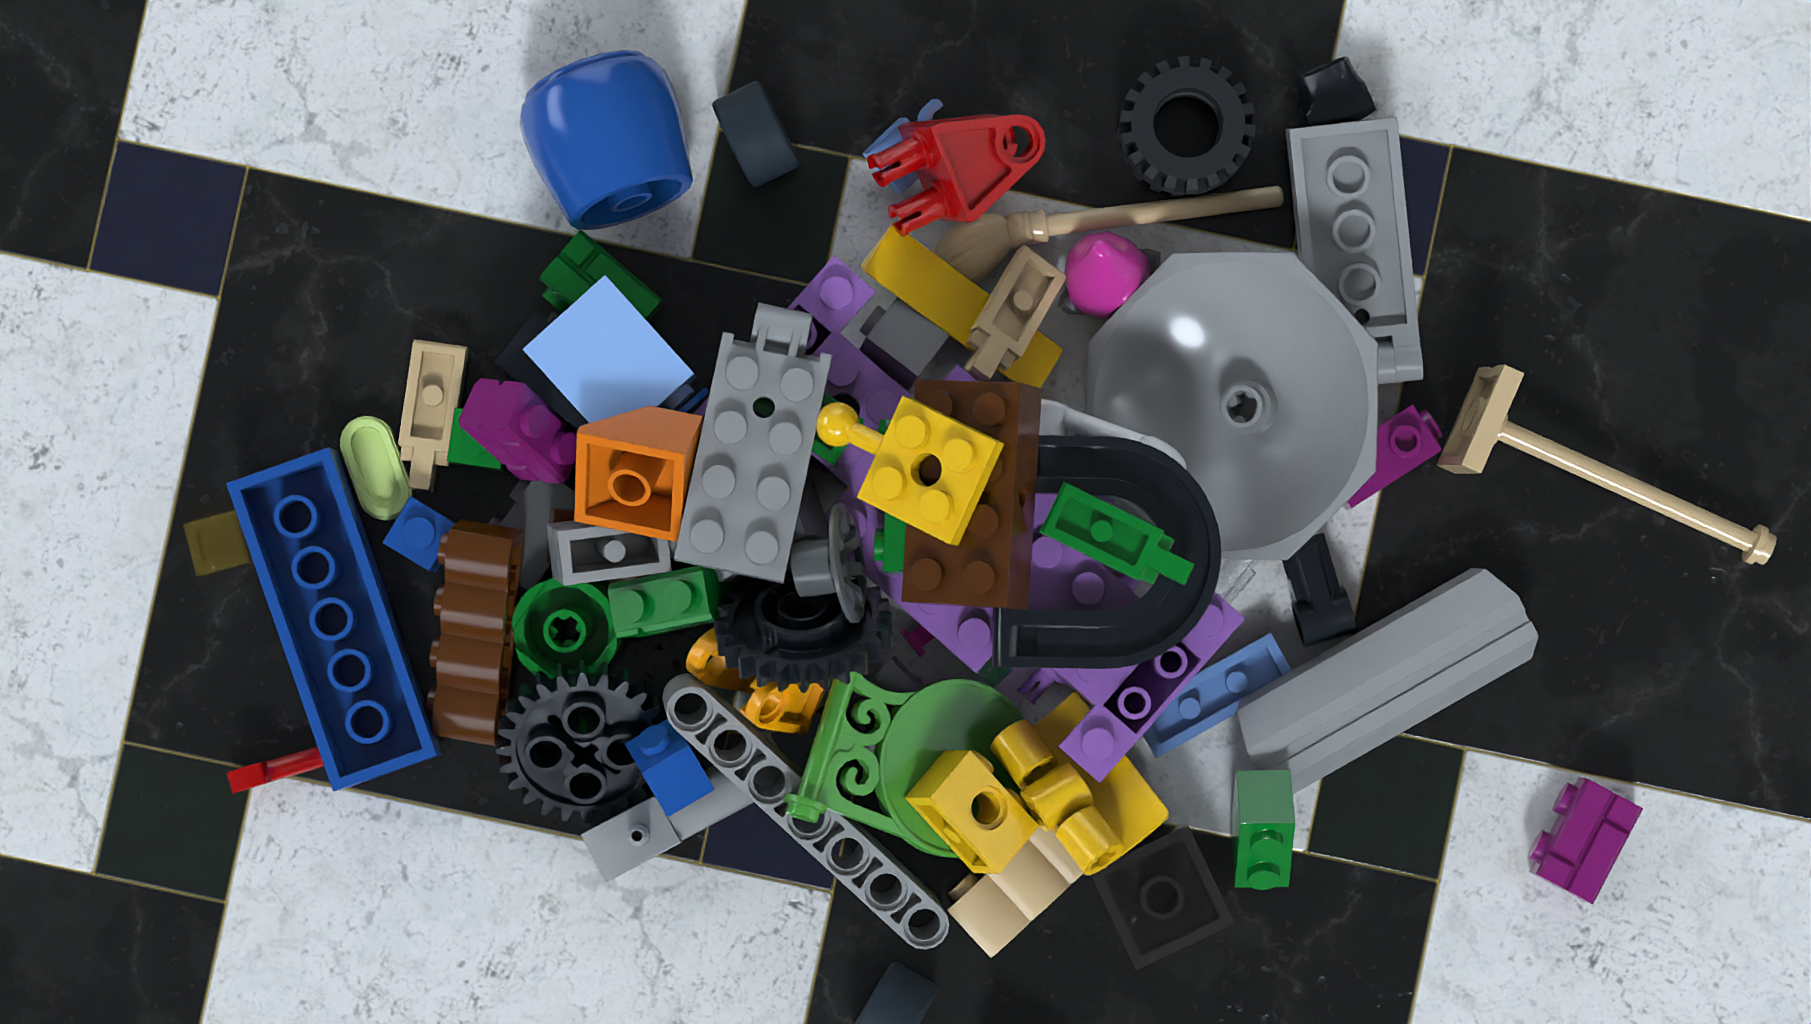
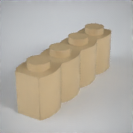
(1004, 903)

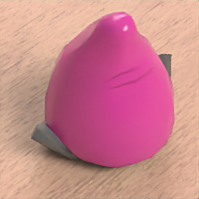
(1104, 274)

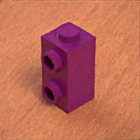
(1401, 446)

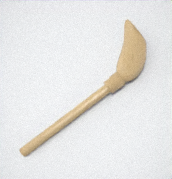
(984, 243)

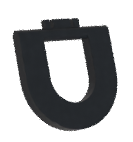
(1167, 609)

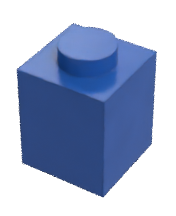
(418, 533)
(669, 767)

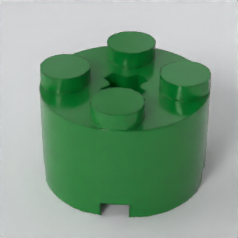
(540, 626)

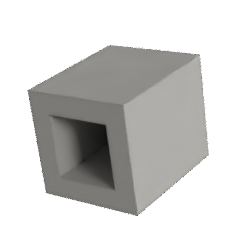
(901, 341)

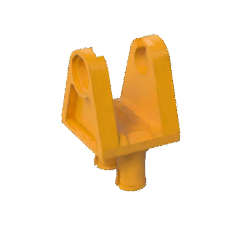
(767, 708)

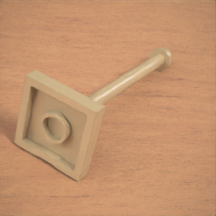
(1485, 421)

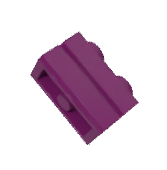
(520, 430)
(1583, 839)

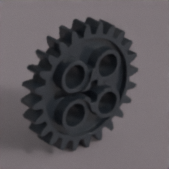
(580, 740)

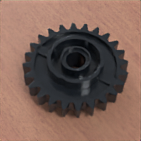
(799, 639)

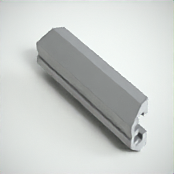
(1387, 678)

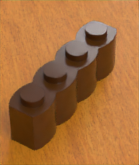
(476, 639)

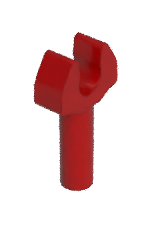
(275, 769)

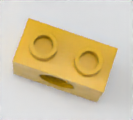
(945, 803)

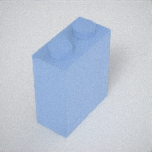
(610, 357)

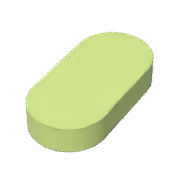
(376, 467)

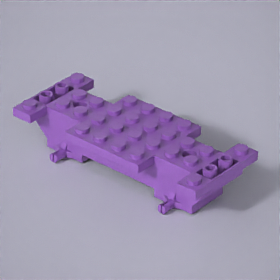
(1060, 578)

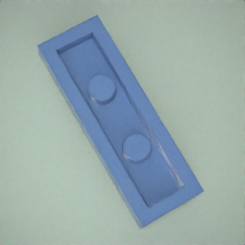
(1216, 693)

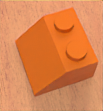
(636, 471)

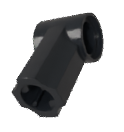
(1319, 603)

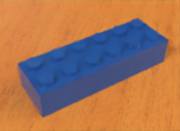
(334, 618)

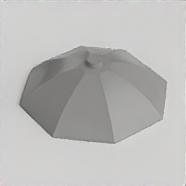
(1254, 387)

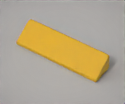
(948, 299)

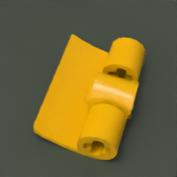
(1087, 817)

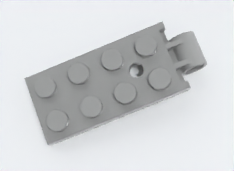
(752, 467)

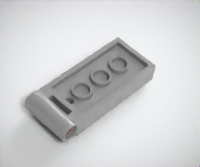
(1357, 231)

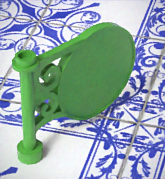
(907, 741)

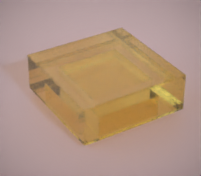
(216, 543)

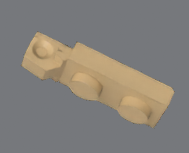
(1012, 313)
(431, 395)

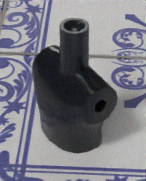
(1334, 94)

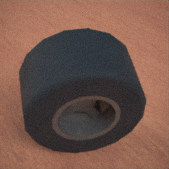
(755, 134)
(899, 998)

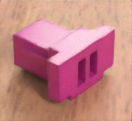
(917, 639)

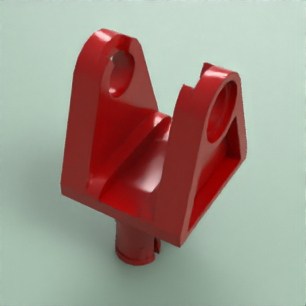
(960, 165)

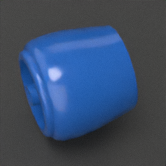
(607, 138)

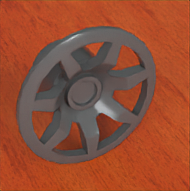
(825, 566)

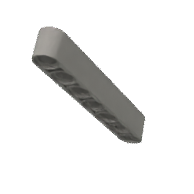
(818, 838)

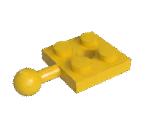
(894, 474)

